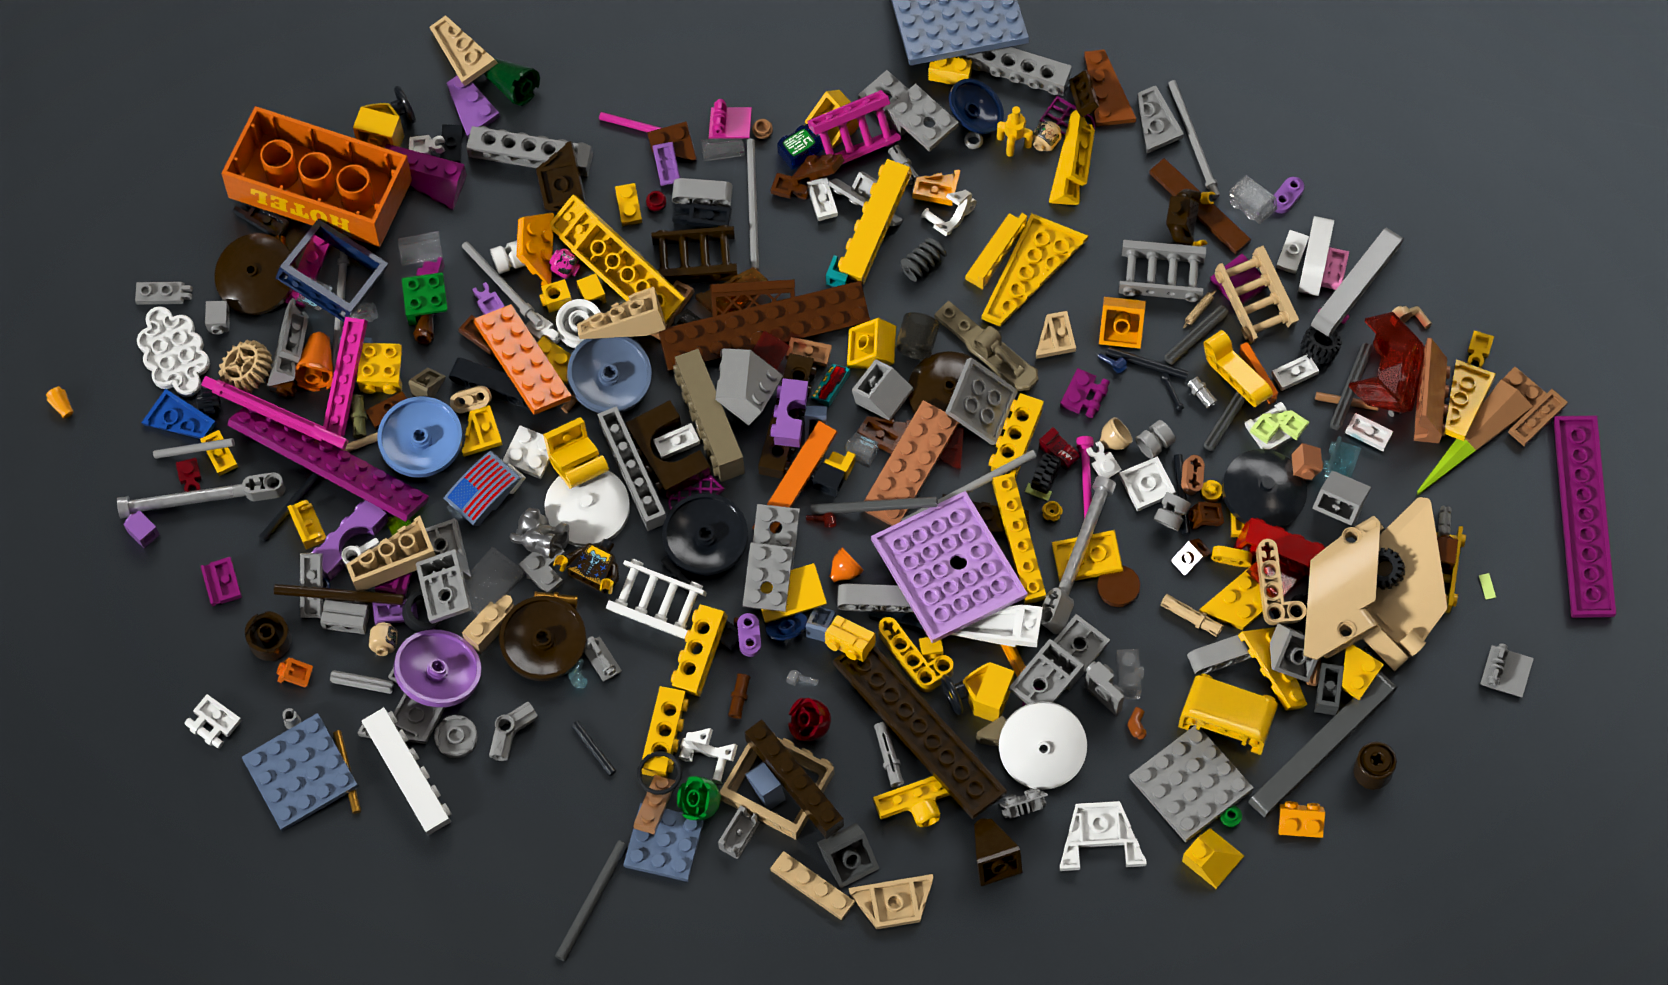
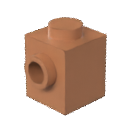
(1307, 461)

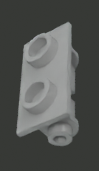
(601, 658)

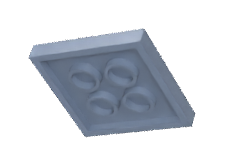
(669, 850)

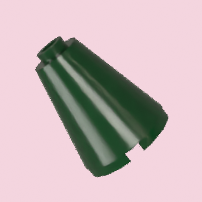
(514, 81)

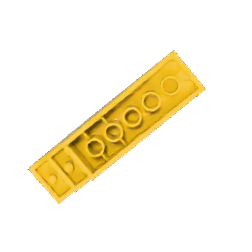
(611, 255)

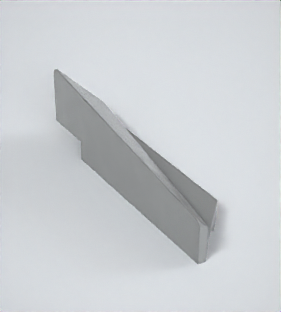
(289, 345)

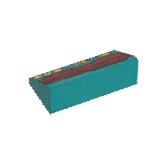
(831, 385)

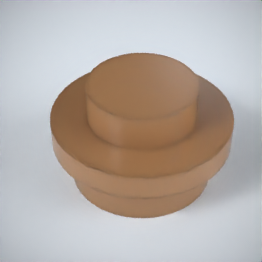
(762, 129)

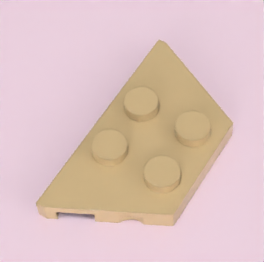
(893, 901)

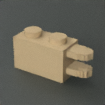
(487, 624)

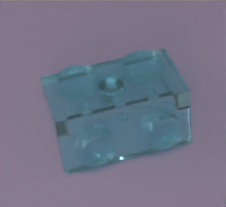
(1343, 458)

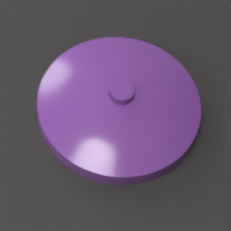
(437, 668)

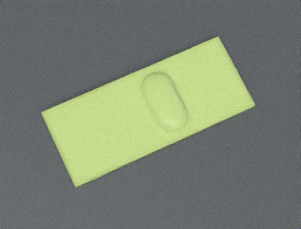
(1029, 490)
(1487, 586)

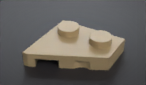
(1056, 336)

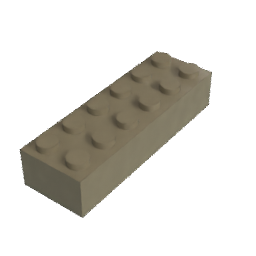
(708, 415)

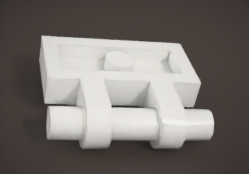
(217, 716)

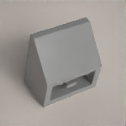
(881, 390)
(1342, 498)

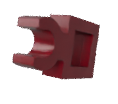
(189, 473)

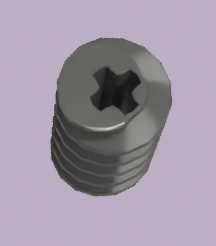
(921, 257)

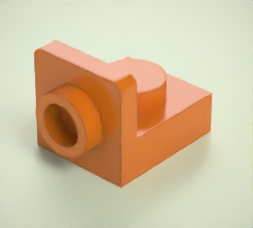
(294, 672)

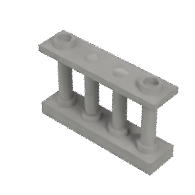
(1162, 251)

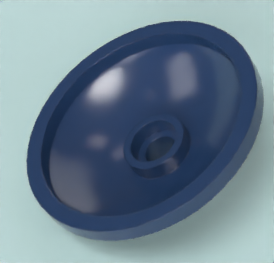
(976, 106)

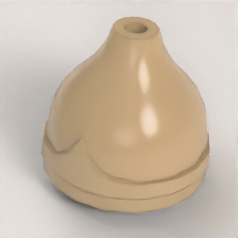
(1115, 435)

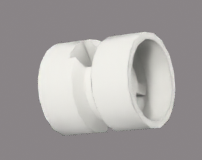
(506, 257)

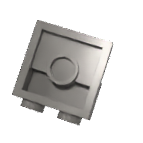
(1100, 684)

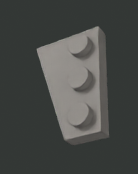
(1157, 120)

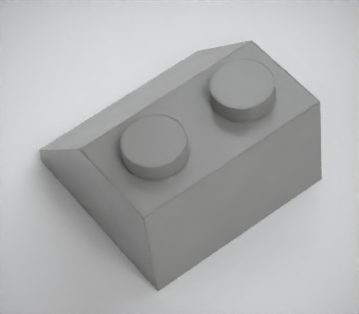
(1288, 652)

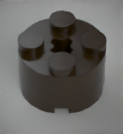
(272, 646)

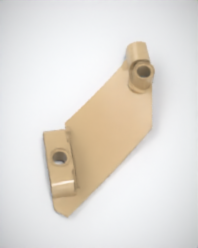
(1341, 590)

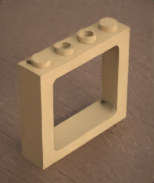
(804, 758)

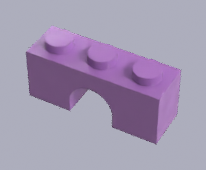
(792, 395)

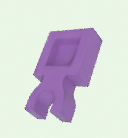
(487, 302)

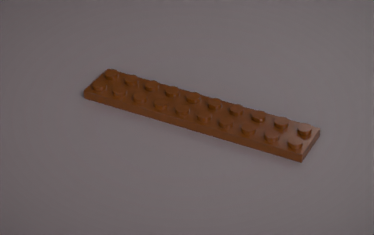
(784, 319)

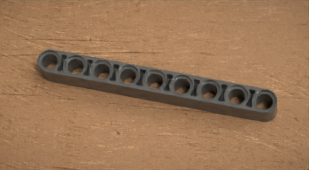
(1321, 746)

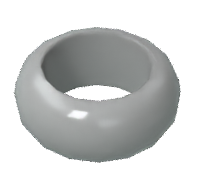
(973, 146)

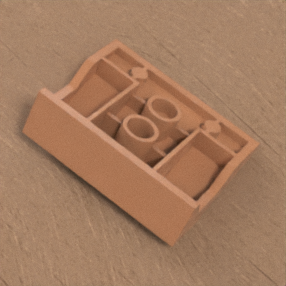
(1431, 395)

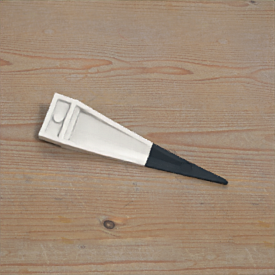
(1006, 627)

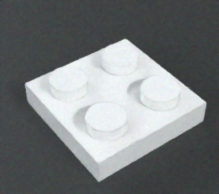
(528, 452)
(1146, 483)

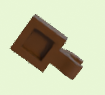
(783, 187)

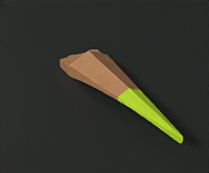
(1501, 409)

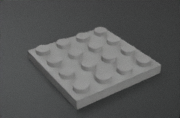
(1191, 783)

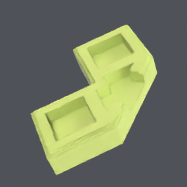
(1288, 422)

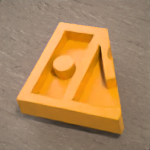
(936, 187)

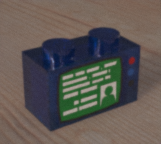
(799, 146)

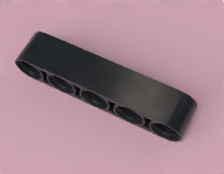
(473, 374)

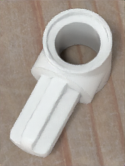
(356, 551)

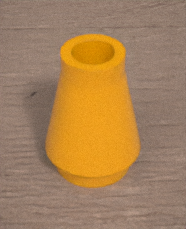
(59, 400)

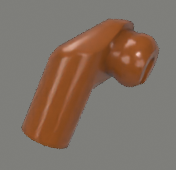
(1135, 725)

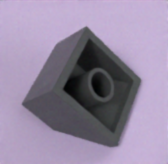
(848, 855)

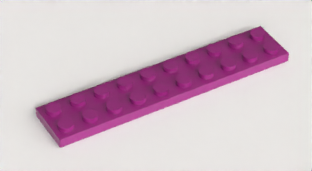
(332, 464)
(1584, 517)

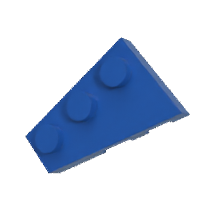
(178, 416)

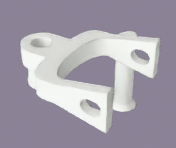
(965, 206)
(696, 744)

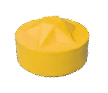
(1211, 491)

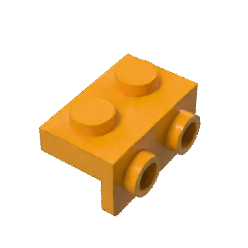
(1301, 819)

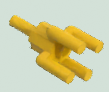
(1014, 130)

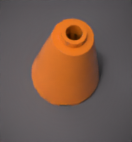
(315, 364)

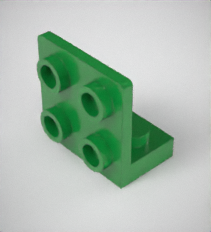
(424, 296)

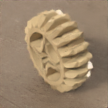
(246, 365)

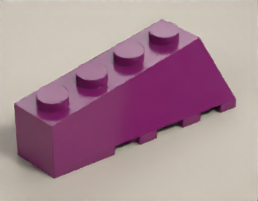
(434, 175)

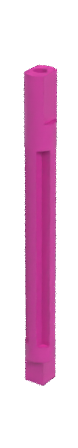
(274, 412)

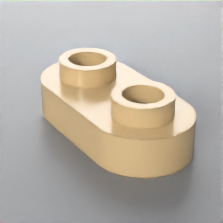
(471, 398)

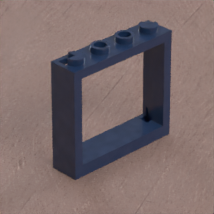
(318, 293)

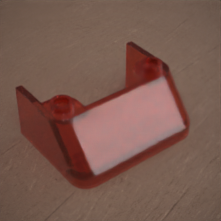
(1398, 369)

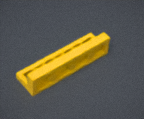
(996, 250)

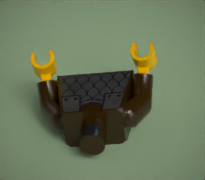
(1183, 215)

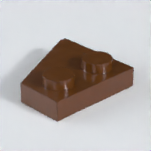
(817, 166)

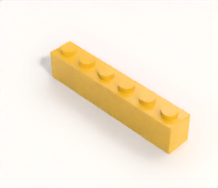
(875, 220)

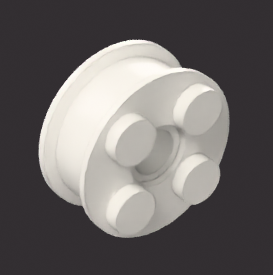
(569, 315)

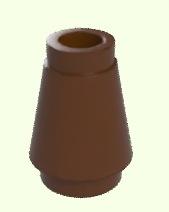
(425, 329)

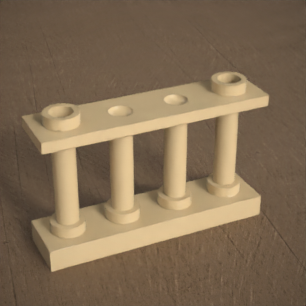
(1268, 278)

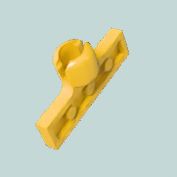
(916, 797)

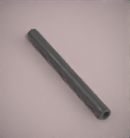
(875, 505)
(591, 900)

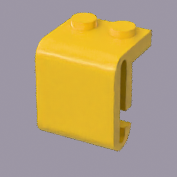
(574, 453)

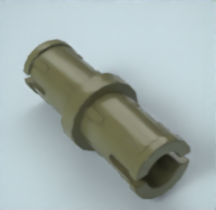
(358, 416)

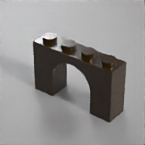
(669, 476)

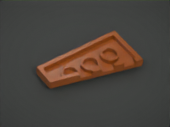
(1112, 101)

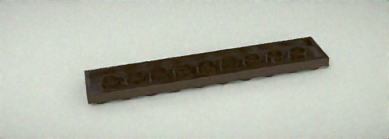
(922, 731)

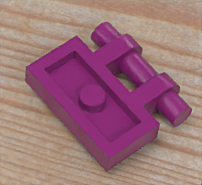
(1078, 391)

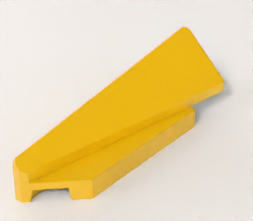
(1073, 161)

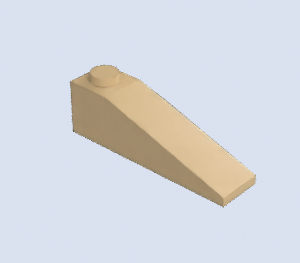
(635, 317)

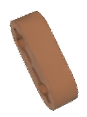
(1189, 474)

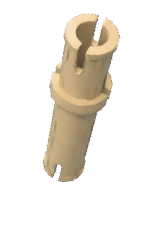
(1199, 619)

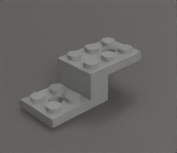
(911, 109)
(771, 558)
(445, 573)
(1060, 662)

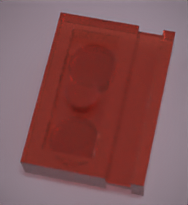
(771, 349)

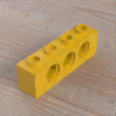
(1032, 410)
(694, 683)
(667, 699)

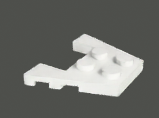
(1100, 826)

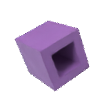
(141, 528)

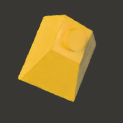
(1212, 857)

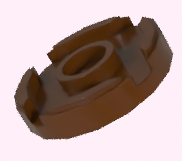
(1119, 587)

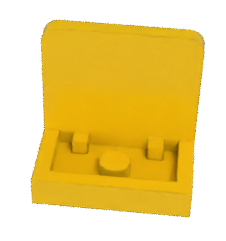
(380, 368)

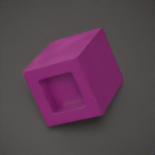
(431, 267)

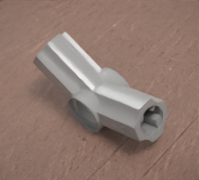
(502, 739)

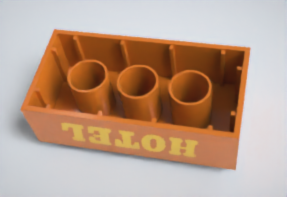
(317, 176)

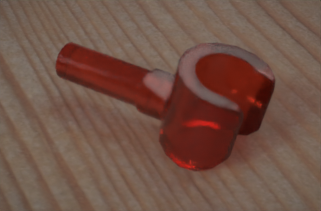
(828, 518)

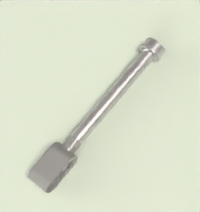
(127, 506)
(1057, 603)

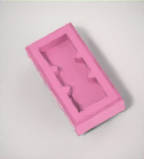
(1334, 268)

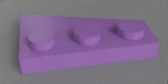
(471, 105)

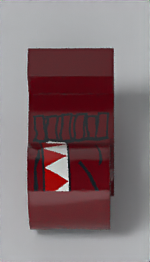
(1055, 445)

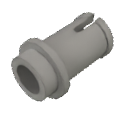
(291, 718)

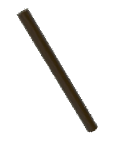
(338, 594)

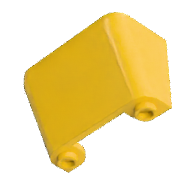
(1229, 711)

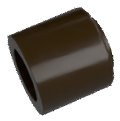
(1372, 775)

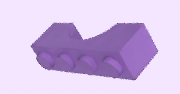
(364, 520)

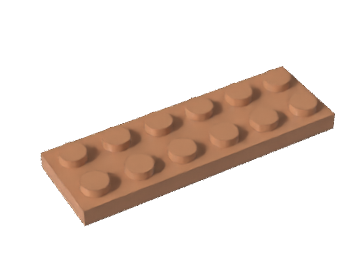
(912, 460)

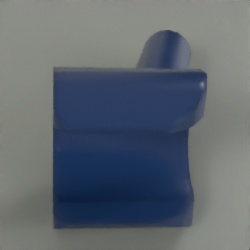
(1118, 365)

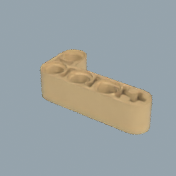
(1274, 582)

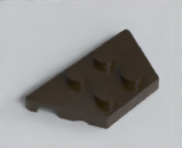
(560, 178)

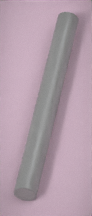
(193, 448)

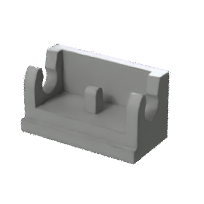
(738, 832)

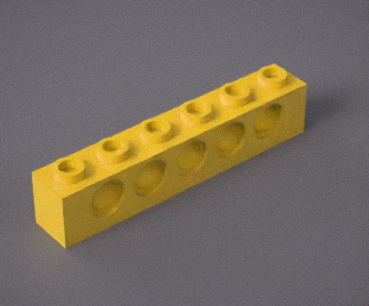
(1019, 537)

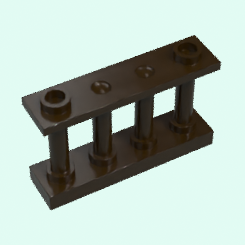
(704, 272)

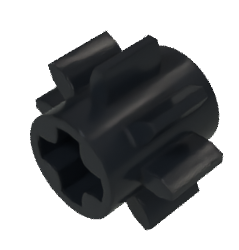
(208, 402)

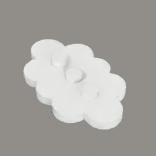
(173, 351)

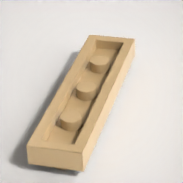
(812, 885)

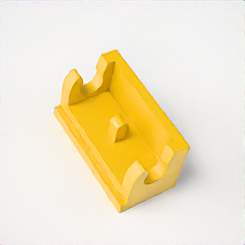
(307, 524)

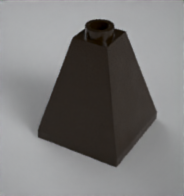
(995, 853)

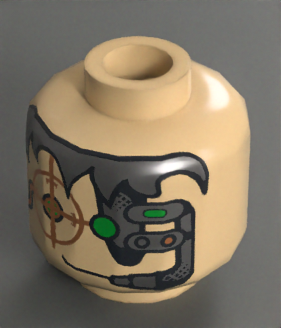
(1046, 136)
(383, 639)

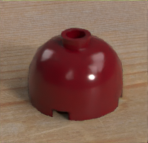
(809, 719)

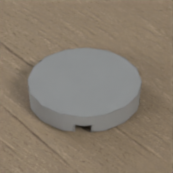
(456, 736)

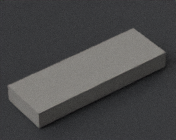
(311, 576)

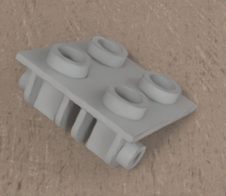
(1506, 670)
(1032, 796)

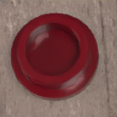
(656, 200)

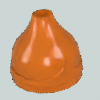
(844, 567)

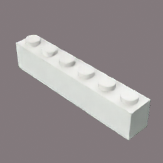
(406, 770)

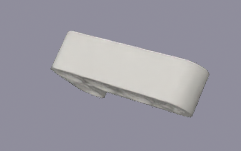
(1316, 256)

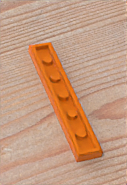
(802, 468)

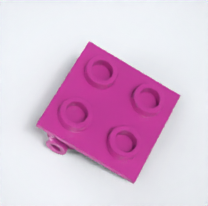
(729, 121)

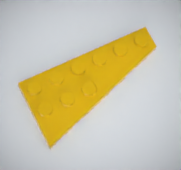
(1036, 257)

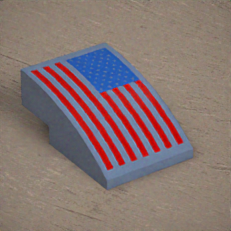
(482, 488)

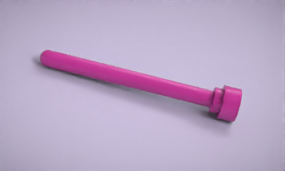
(1083, 443)

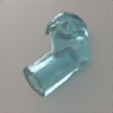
(576, 676)

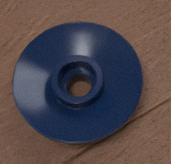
(787, 627)

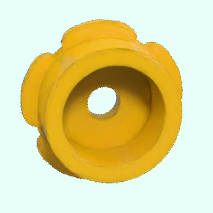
(1052, 505)

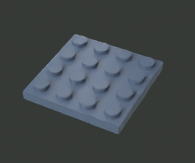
(300, 772)

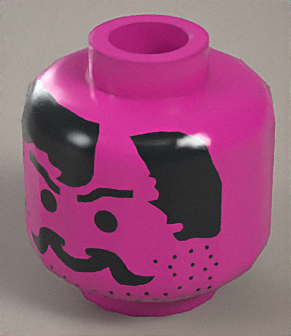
(564, 263)

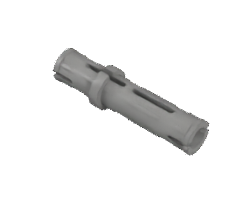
(894, 777)

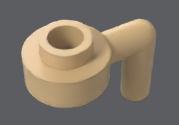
(1405, 314)

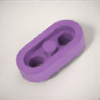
(1289, 194)
(749, 633)

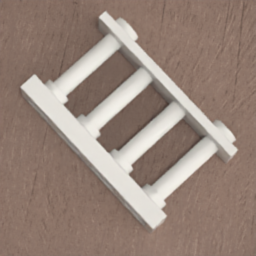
(659, 621)

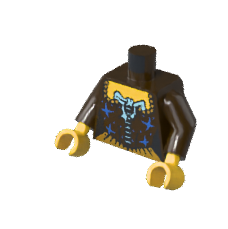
(592, 566)

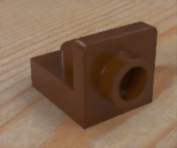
(1206, 514)

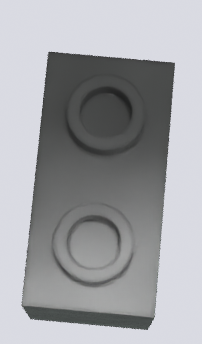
(1329, 689)

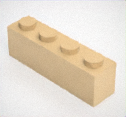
(391, 557)

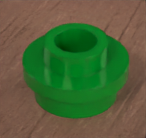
(1231, 822)

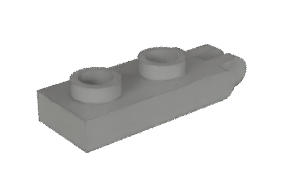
(162, 293)

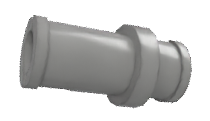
(1199, 389)

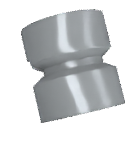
(1155, 439)
(1166, 516)

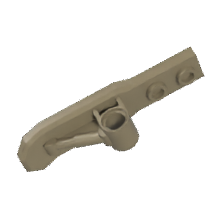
(988, 348)

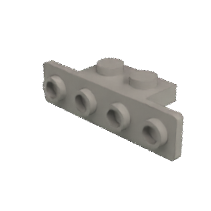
(859, 191)

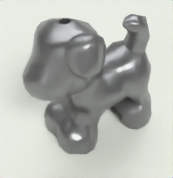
(538, 535)

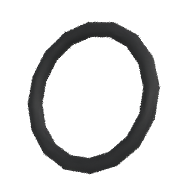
(659, 792)

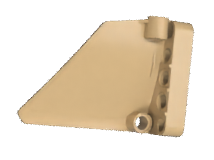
(1418, 602)

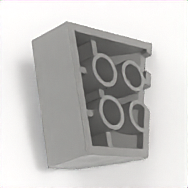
(745, 383)

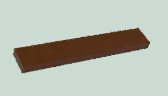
(1207, 214)

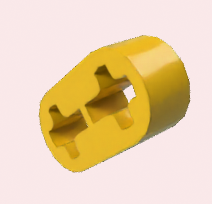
(1231, 556)

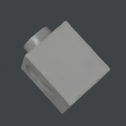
(217, 317)

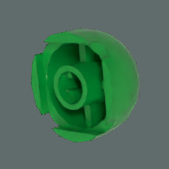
(698, 798)

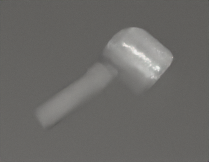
(794, 676)

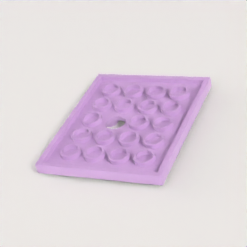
(920, 558)

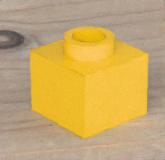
(929, 650)

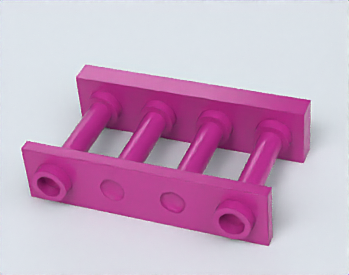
(848, 112)

